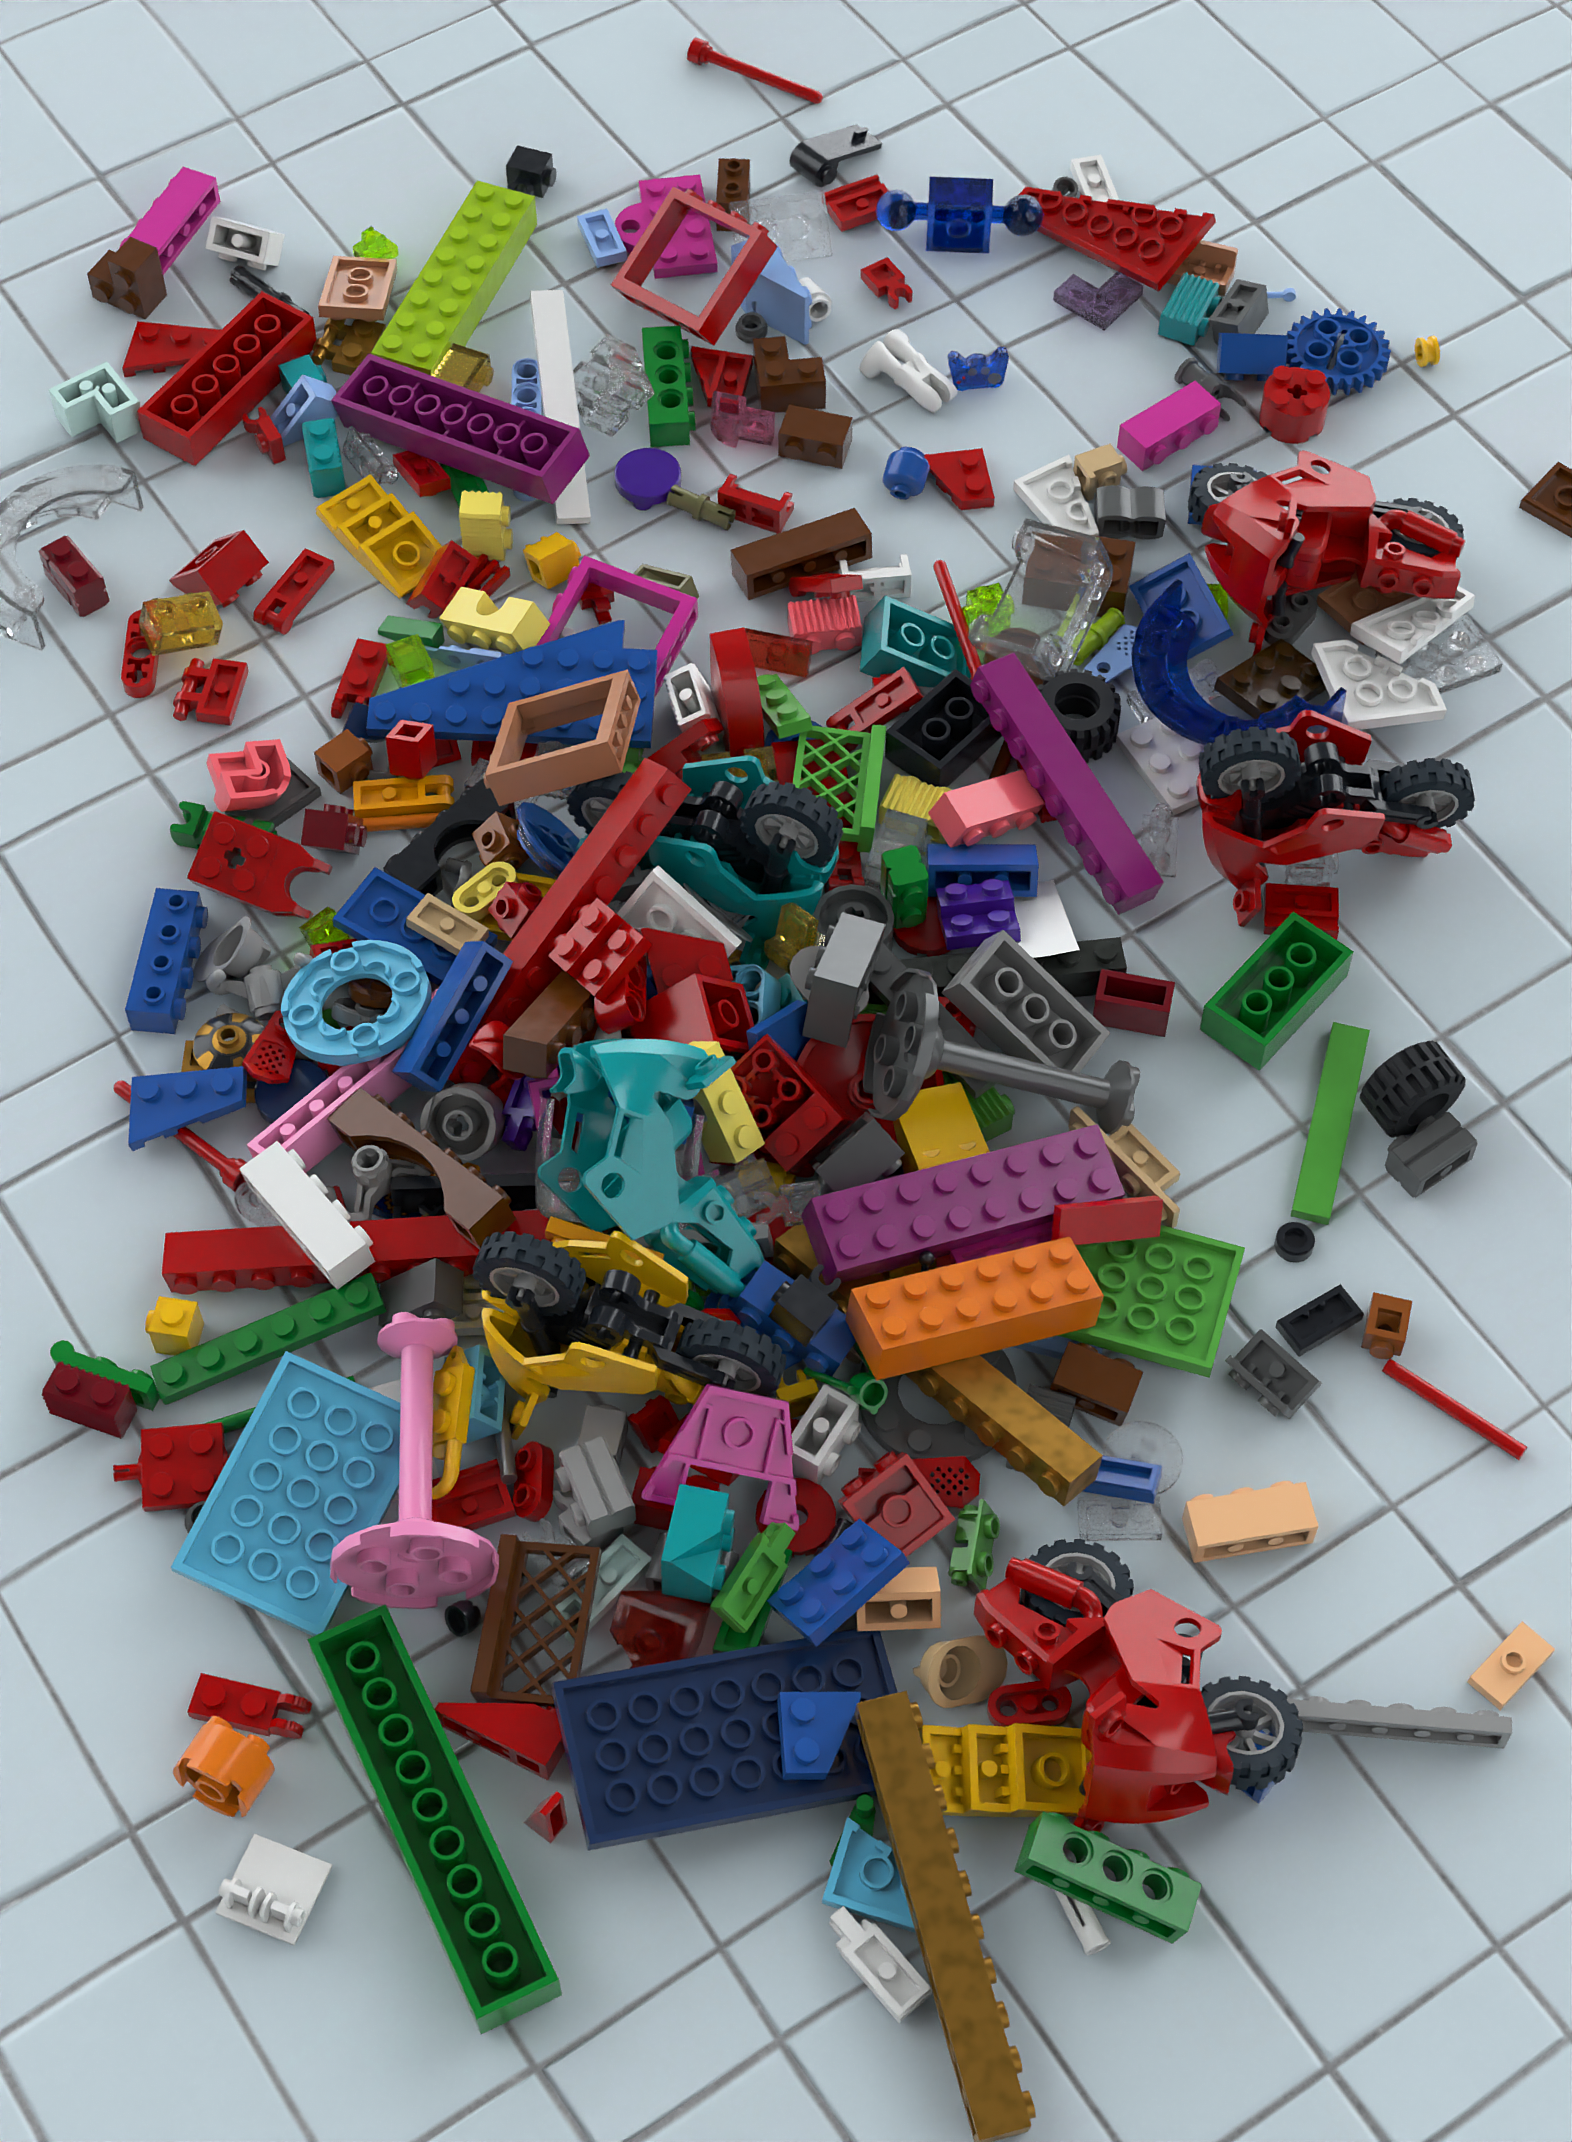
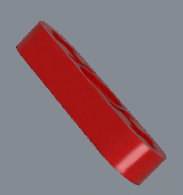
(131, 664)

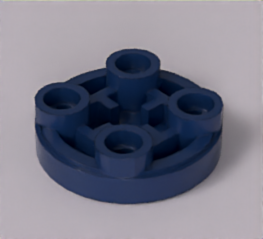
(277, 1099)

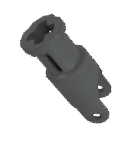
(1191, 371)

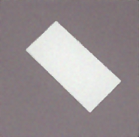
(1044, 923)

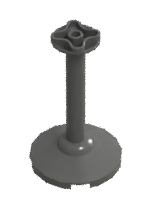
(911, 1046)

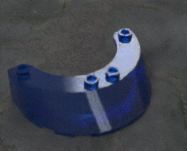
(1167, 690)

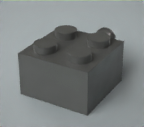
(857, 1156)

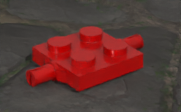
(177, 1465)

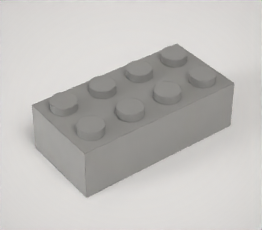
(1024, 1007)

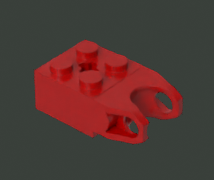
(265, 874)

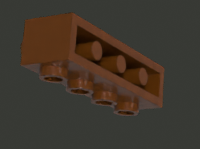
(801, 551)
(550, 1023)

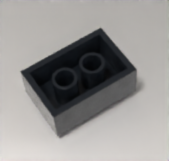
(941, 733)

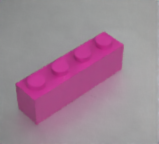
(177, 214)

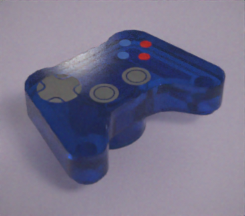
(978, 370)

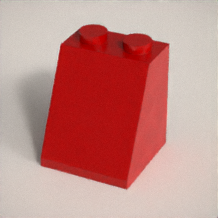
(699, 1011)

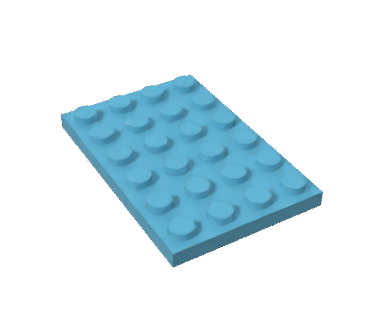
(298, 1482)

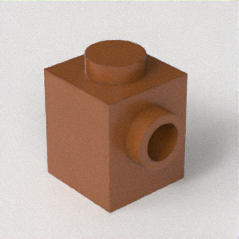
(344, 760)

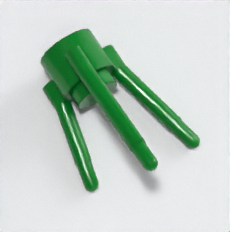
(861, 1387)

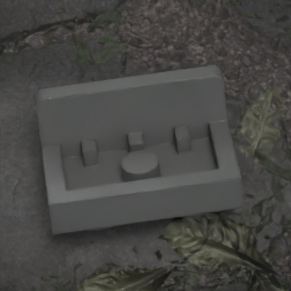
(1274, 1374)

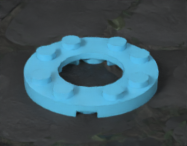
(367, 1041)

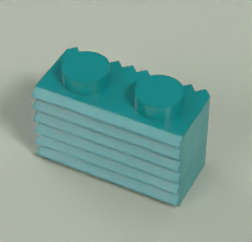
(1189, 309)
(323, 457)

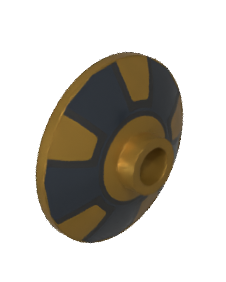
(214, 1052)

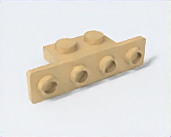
(1137, 1163)

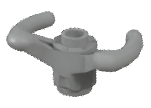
(261, 987)
(373, 1178)

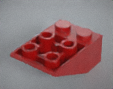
(787, 1105)

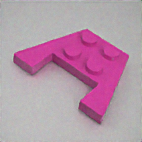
(738, 1436)

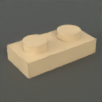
(445, 924)

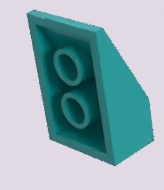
(912, 639)

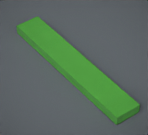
(1330, 1123)

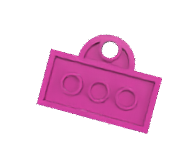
(692, 245)

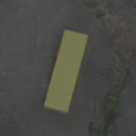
(671, 579)

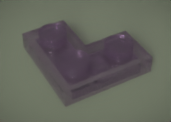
(1102, 304)

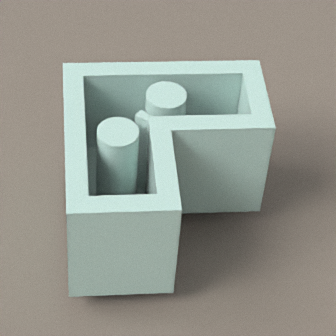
(96, 399)

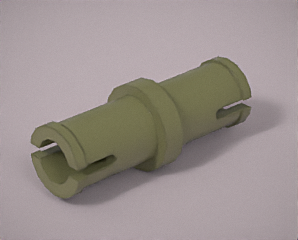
(701, 507)

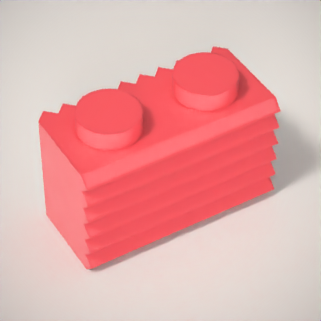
(826, 623)

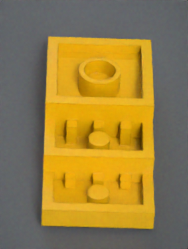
(380, 534)
(1008, 1769)

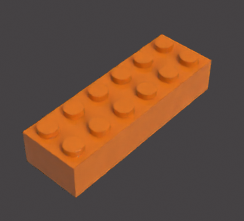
(973, 1308)

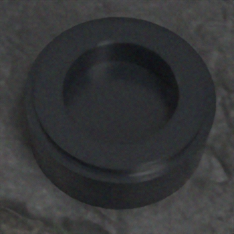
(1294, 1242)

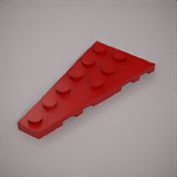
(1123, 234)

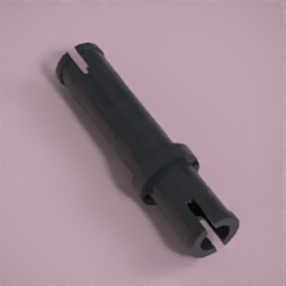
(253, 286)

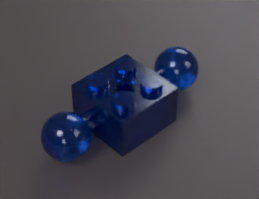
(959, 214)

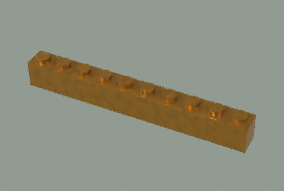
(979, 1398)
(942, 1919)

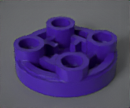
(647, 477)

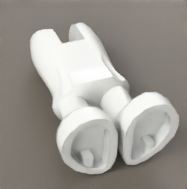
(915, 375)

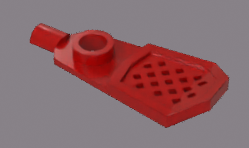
(280, 1055)
(929, 1465)

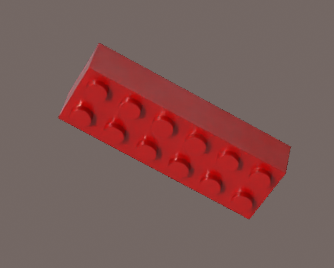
(226, 378)

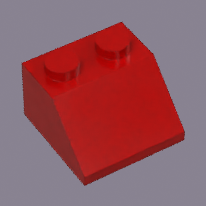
(222, 568)

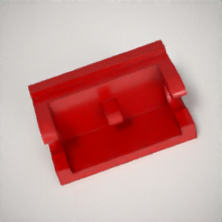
(754, 507)
(443, 578)

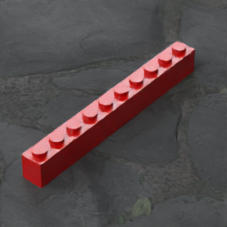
(592, 873)
(272, 1258)

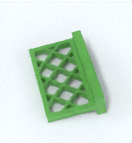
(868, 776)

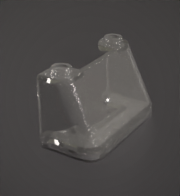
(1047, 599)

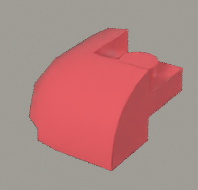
(249, 777)

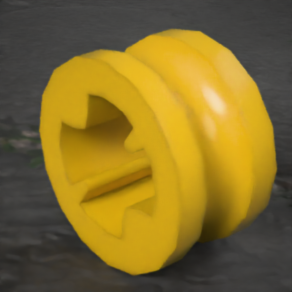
(1427, 351)

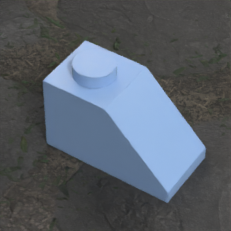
(305, 402)

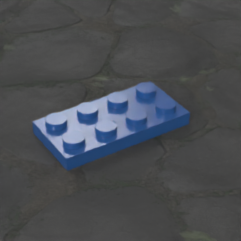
(380, 913)

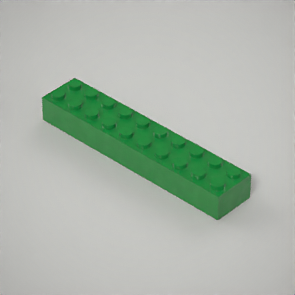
(435, 1820)

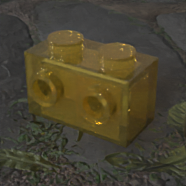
(180, 623)

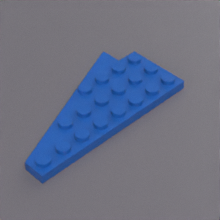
(475, 699)

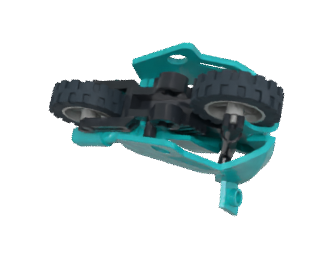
(735, 841)

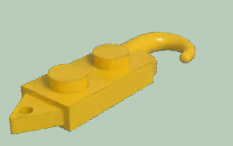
(451, 1416)

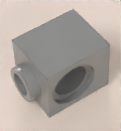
(605, 1422)

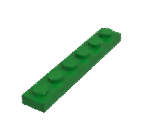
(267, 1339)

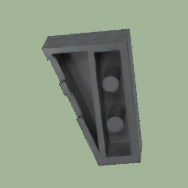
(840, 977)

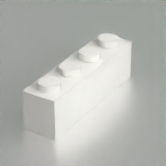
(308, 1214)

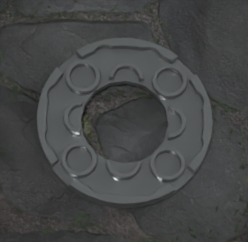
(901, 1432)

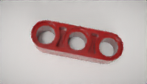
(626, 1003)

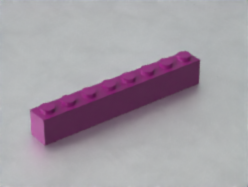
(1066, 784)

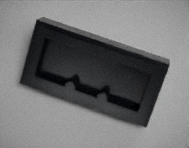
(1319, 1320)

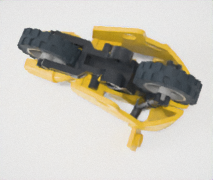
(608, 1337)

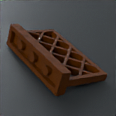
(501, 1615)

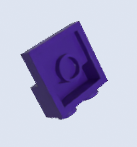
(976, 912)

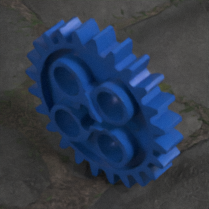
(1359, 359)

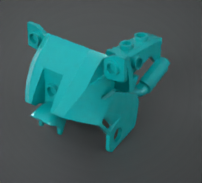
(631, 1167)

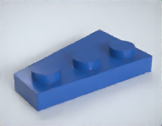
(175, 1100)

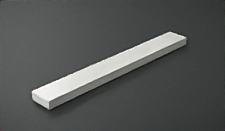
(559, 391)

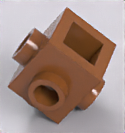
(499, 841)

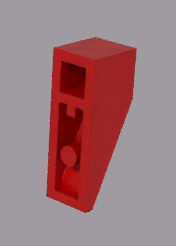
(510, 1730)

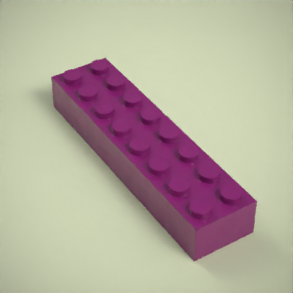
(461, 428)
(956, 1203)

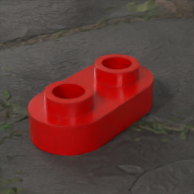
(535, 1481)
(1027, 1702)

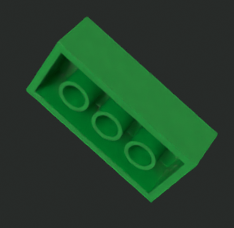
(1276, 990)

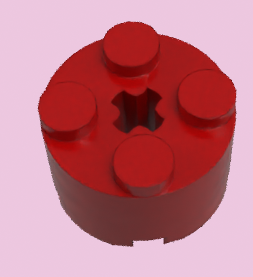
(1294, 404)

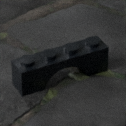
(419, 861)

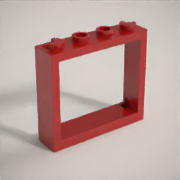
(731, 289)

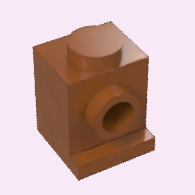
(1386, 1325)

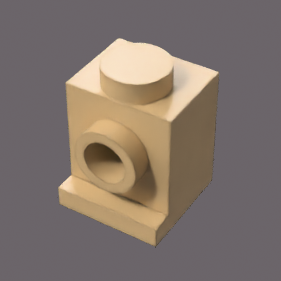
(1098, 469)

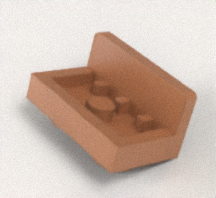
(1210, 262)

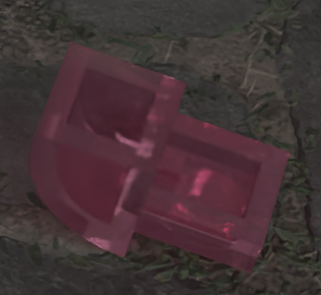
(736, 422)

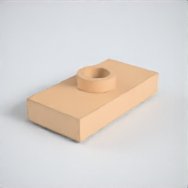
(1511, 1665)

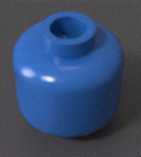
(906, 473)

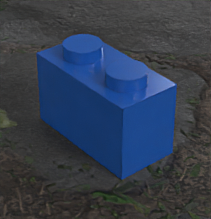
(1250, 355)

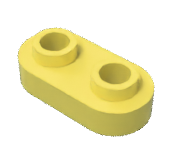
(483, 889)

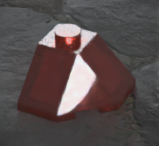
(658, 1626)

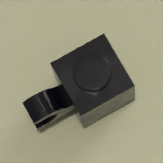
(530, 171)
(804, 1306)

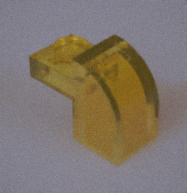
(794, 932)

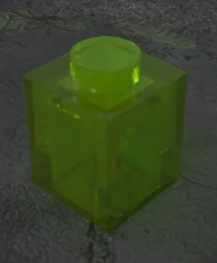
(409, 661)

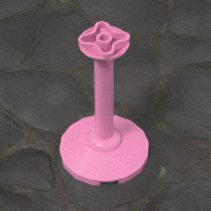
(415, 1557)

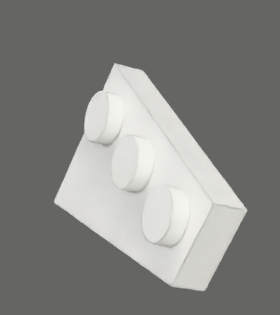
(1057, 497)

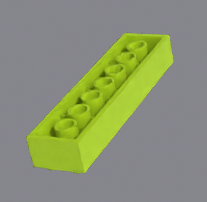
(459, 277)

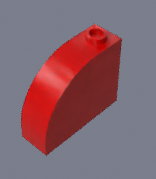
(736, 691)

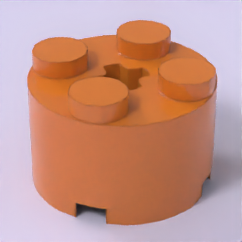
(225, 1767)

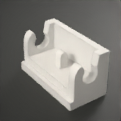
(882, 581)

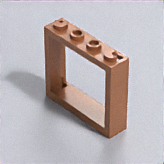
(607, 695)

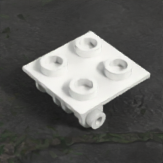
(273, 1889)

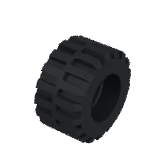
(1088, 697)
(1412, 1087)

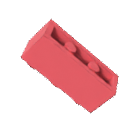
(986, 809)

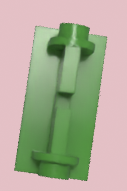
(975, 1562)

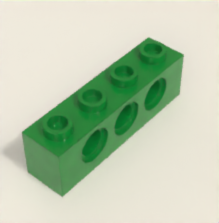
(668, 375)
(1085, 1880)

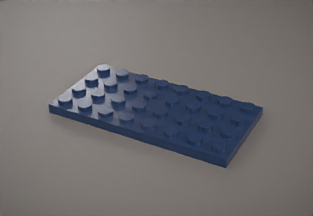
(701, 1737)

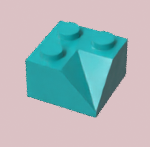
(695, 1543)

